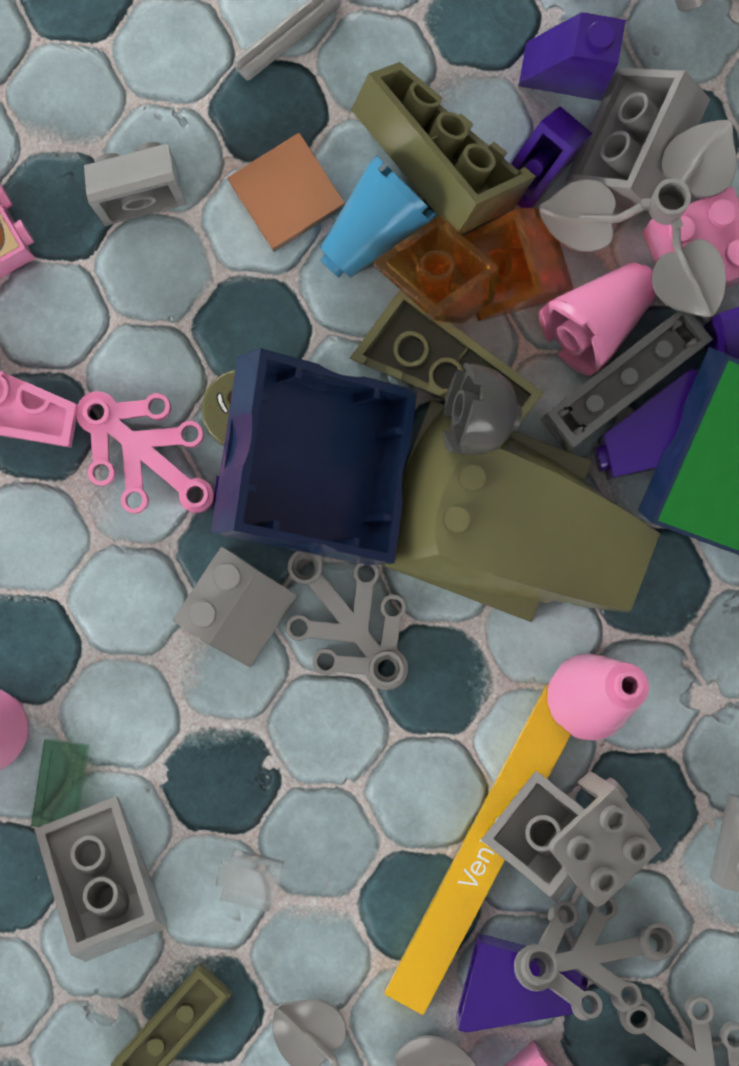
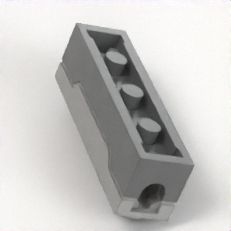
(625, 379)

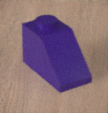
(550, 152)

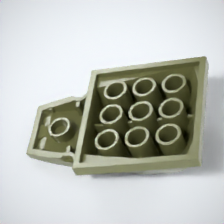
(516, 526)

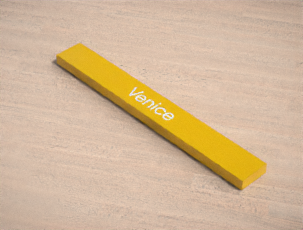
(473, 866)

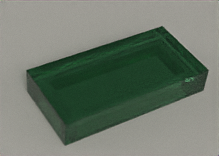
(59, 781)

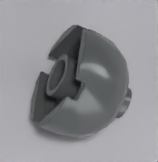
(480, 410)

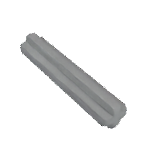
(283, 36)

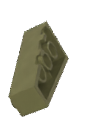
(437, 150)
(429, 352)

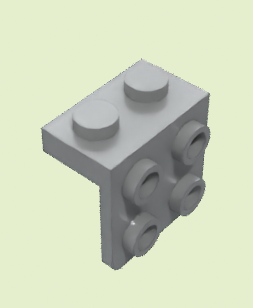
(604, 841)

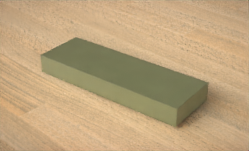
(176, 1021)

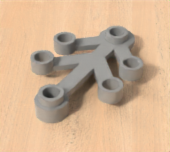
(352, 626)
(587, 957)
(703, 1052)

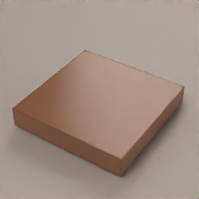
(286, 192)

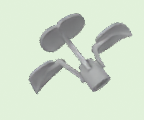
(696, 163)
(314, 1028)

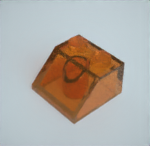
(528, 261)
(441, 272)

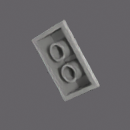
(634, 128)

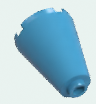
(373, 221)

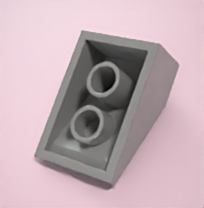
(99, 880)

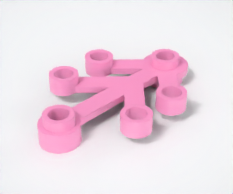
(138, 447)

